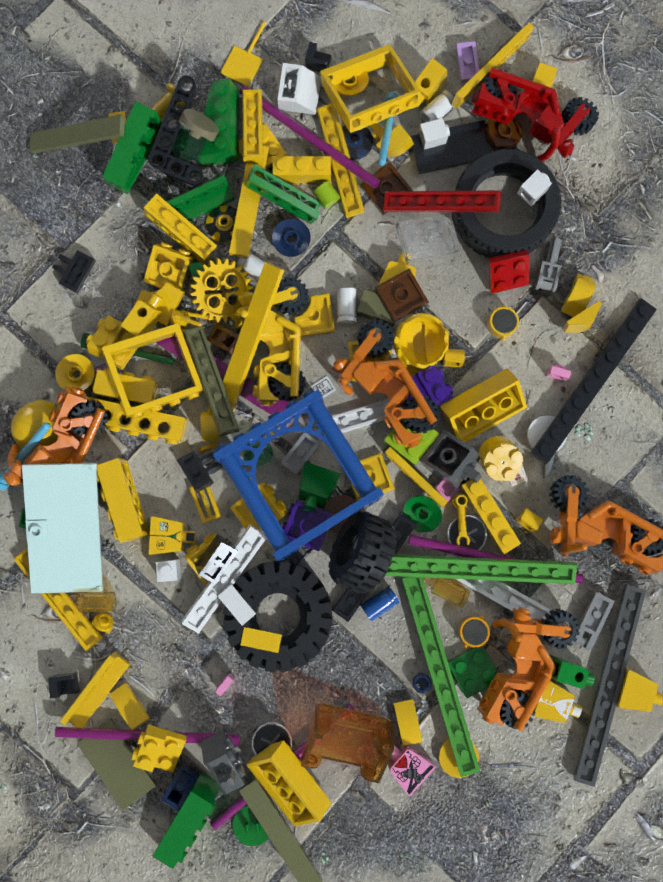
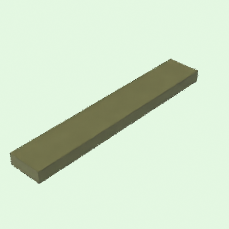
(77, 134)
(211, 381)
(279, 832)

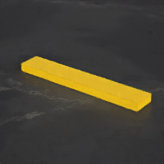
(505, 53)
(345, 179)
(246, 213)
(66, 610)

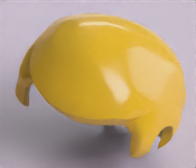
(421, 340)
(29, 420)

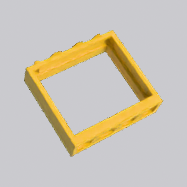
(370, 62)
(142, 340)

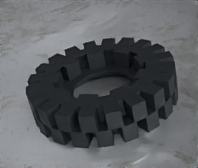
(314, 609)

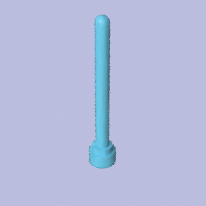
(386, 133)
(26, 450)

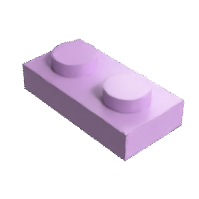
(467, 60)

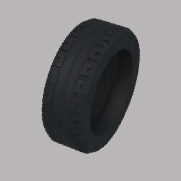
(519, 166)

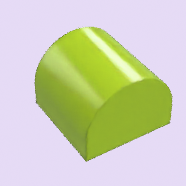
(326, 195)

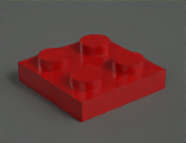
(508, 271)

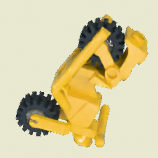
(283, 343)

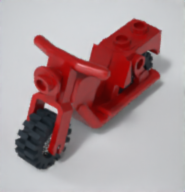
(501, 102)

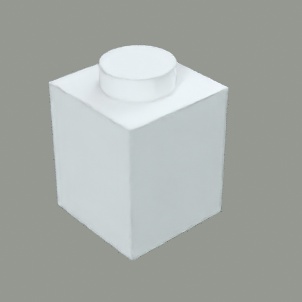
(434, 133)
(534, 187)
(168, 570)

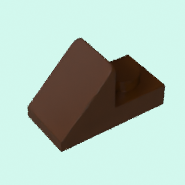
(223, 339)

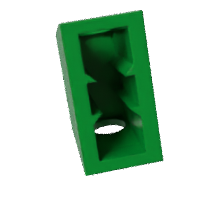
(317, 486)
(572, 673)

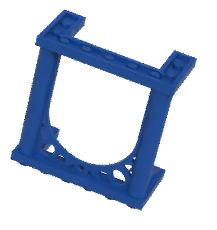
(231, 460)

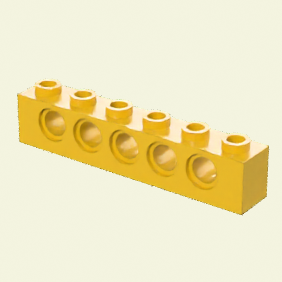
(176, 424)

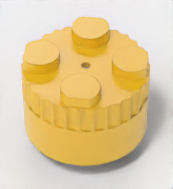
(500, 458)

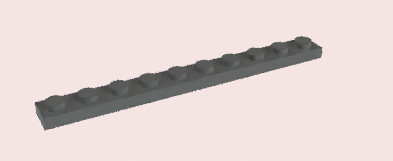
(609, 685)

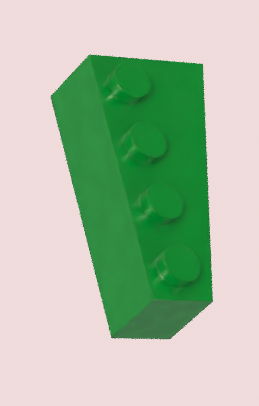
(223, 110)
(133, 148)
(187, 821)

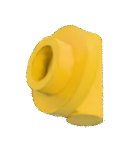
(103, 622)

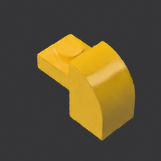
(399, 140)
(579, 295)

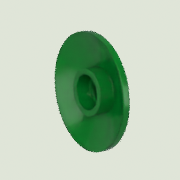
(427, 520)

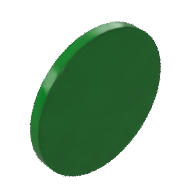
(248, 829)

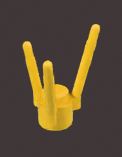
(182, 317)

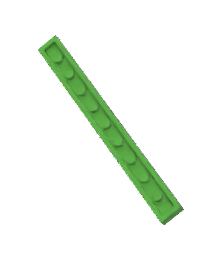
(483, 569)
(441, 676)

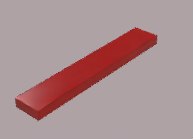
(442, 201)

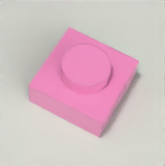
(558, 372)

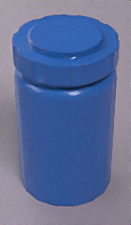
(380, 603)

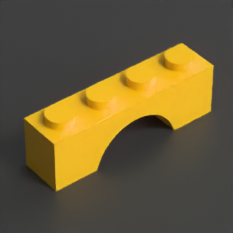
(491, 515)

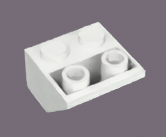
(298, 89)

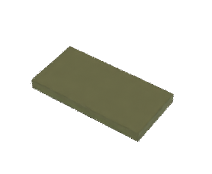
(115, 768)

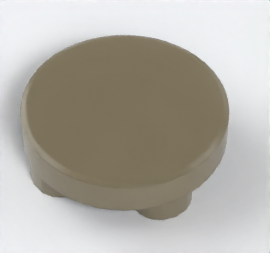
(199, 124)

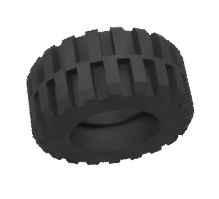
(362, 552)

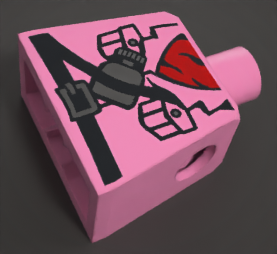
(410, 768)

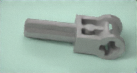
(549, 270)

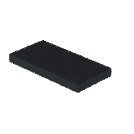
(462, 147)

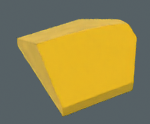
(583, 320)

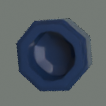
(421, 683)

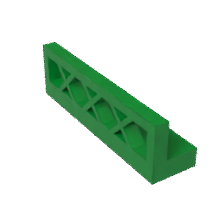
(280, 196)
(203, 198)

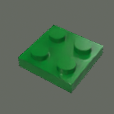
(473, 670)

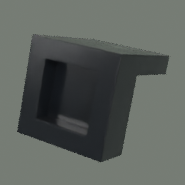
(316, 60)
(63, 684)

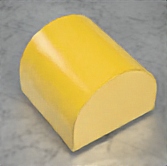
(454, 358)
(529, 520)

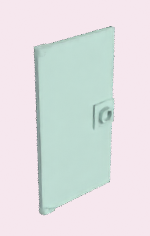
(63, 527)

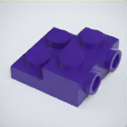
(431, 384)
(303, 521)

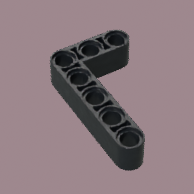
(166, 132)

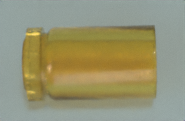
(450, 591)
(96, 602)

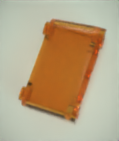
(349, 739)

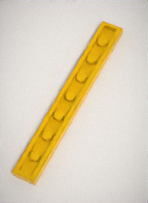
(251, 331)

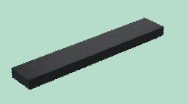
(352, 600)

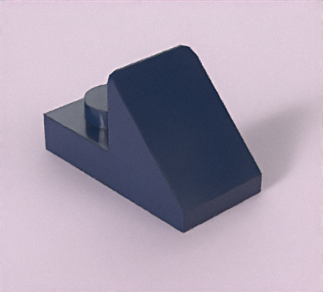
(179, 788)

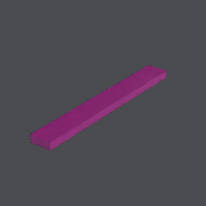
(247, 391)

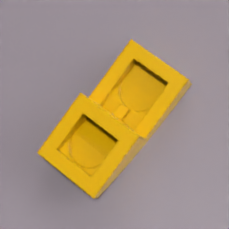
(129, 706)
(408, 722)

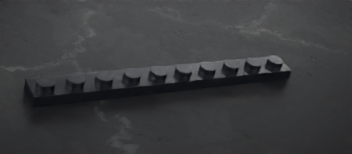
(593, 381)

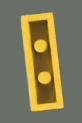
(302, 169)
(136, 389)

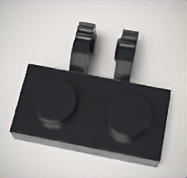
(77, 271)
(196, 472)

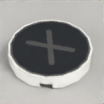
(475, 531)
(268, 734)

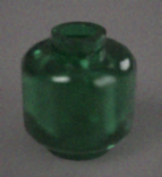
(265, 456)

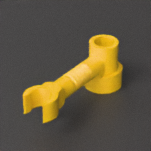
(461, 516)

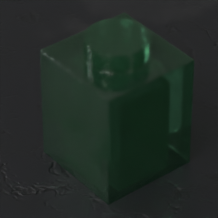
(188, 146)

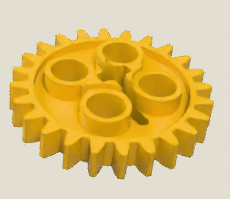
(219, 272)

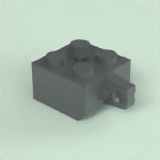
(452, 460)
(223, 762)

